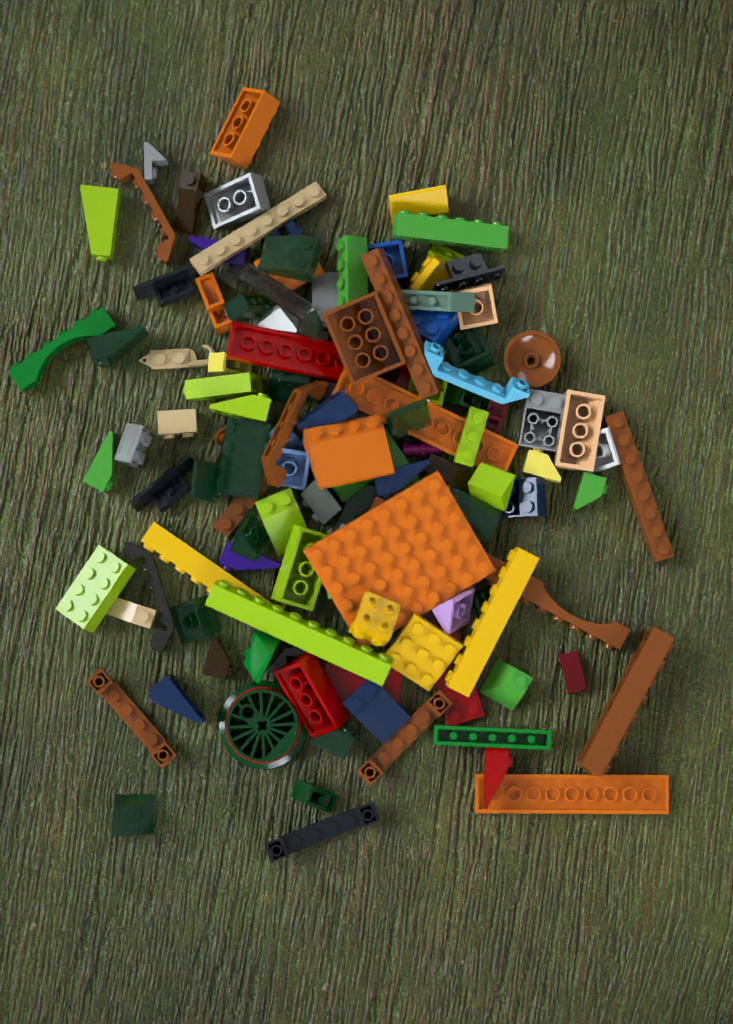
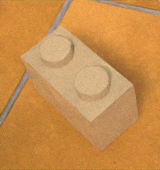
(177, 422)

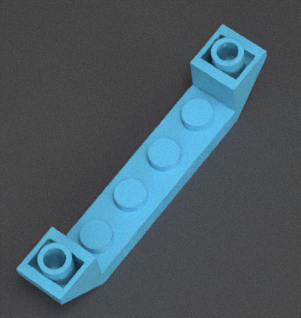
(514, 390)

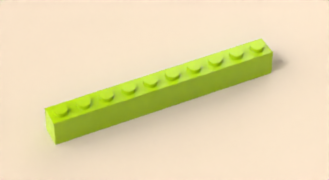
(299, 632)

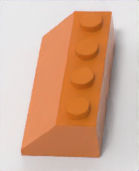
(245, 127)

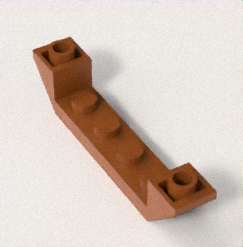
(125, 173)
(275, 474)
(132, 715)
(403, 737)

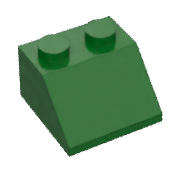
(260, 654)

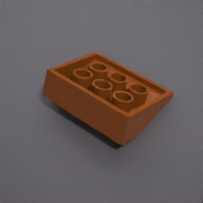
(364, 338)

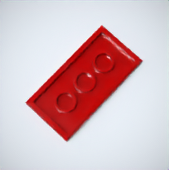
(346, 682)

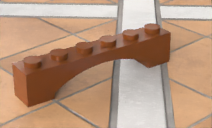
(611, 634)

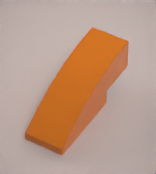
(214, 302)

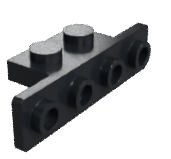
(466, 272)
(170, 286)
(167, 488)

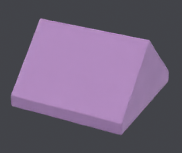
(455, 611)

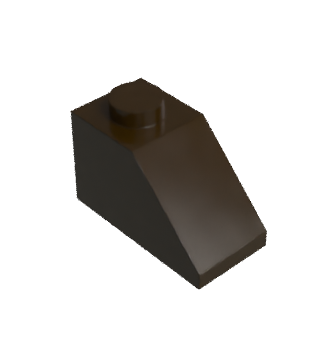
(217, 661)

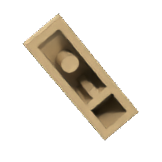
(133, 613)

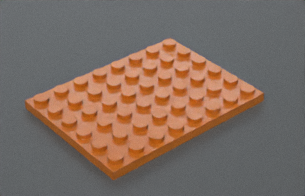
(405, 550)

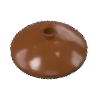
(539, 348)

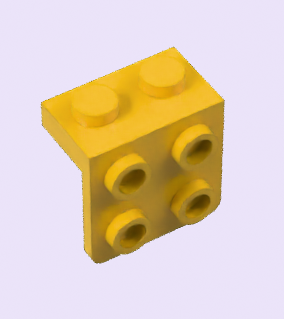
(431, 272)
(375, 619)

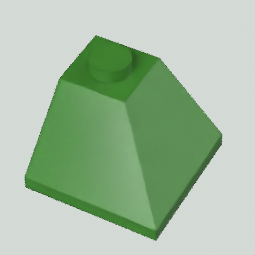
(505, 684)

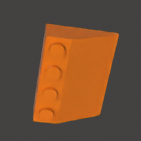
(348, 451)

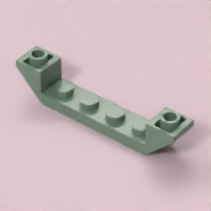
(438, 300)

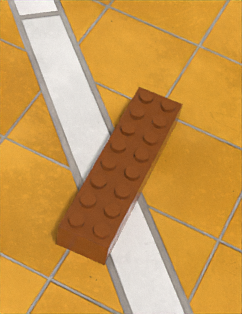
(624, 702)

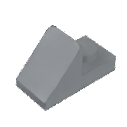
(151, 159)

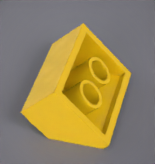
(427, 200)

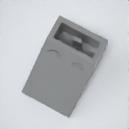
(542, 420)
(133, 444)

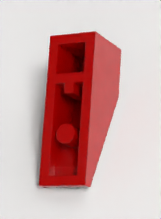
(495, 769)

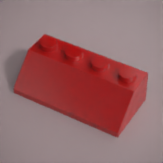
(312, 694)

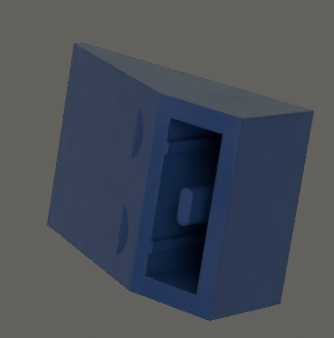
(526, 499)

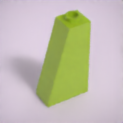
(101, 218)
(223, 387)

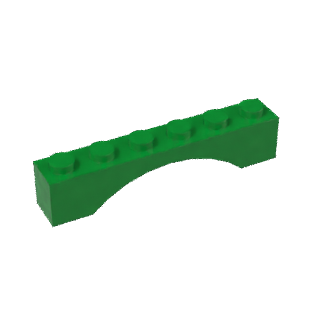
(29, 372)

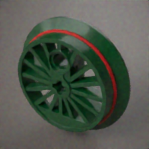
(287, 746)

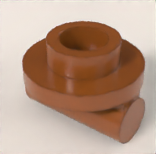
(219, 436)

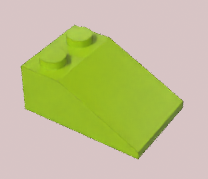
(249, 407)
(279, 515)

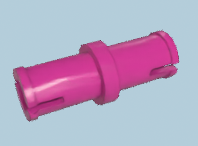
(419, 449)

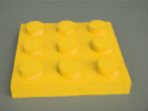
(422, 651)

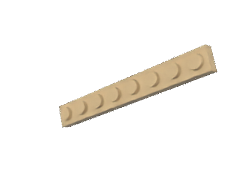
(258, 228)

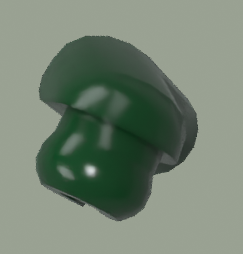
(480, 597)

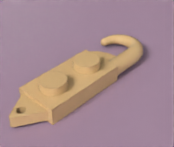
(175, 359)

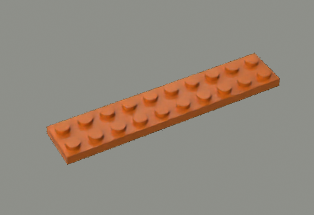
(442, 432)
(577, 794)

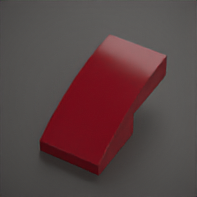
(496, 416)
(572, 673)

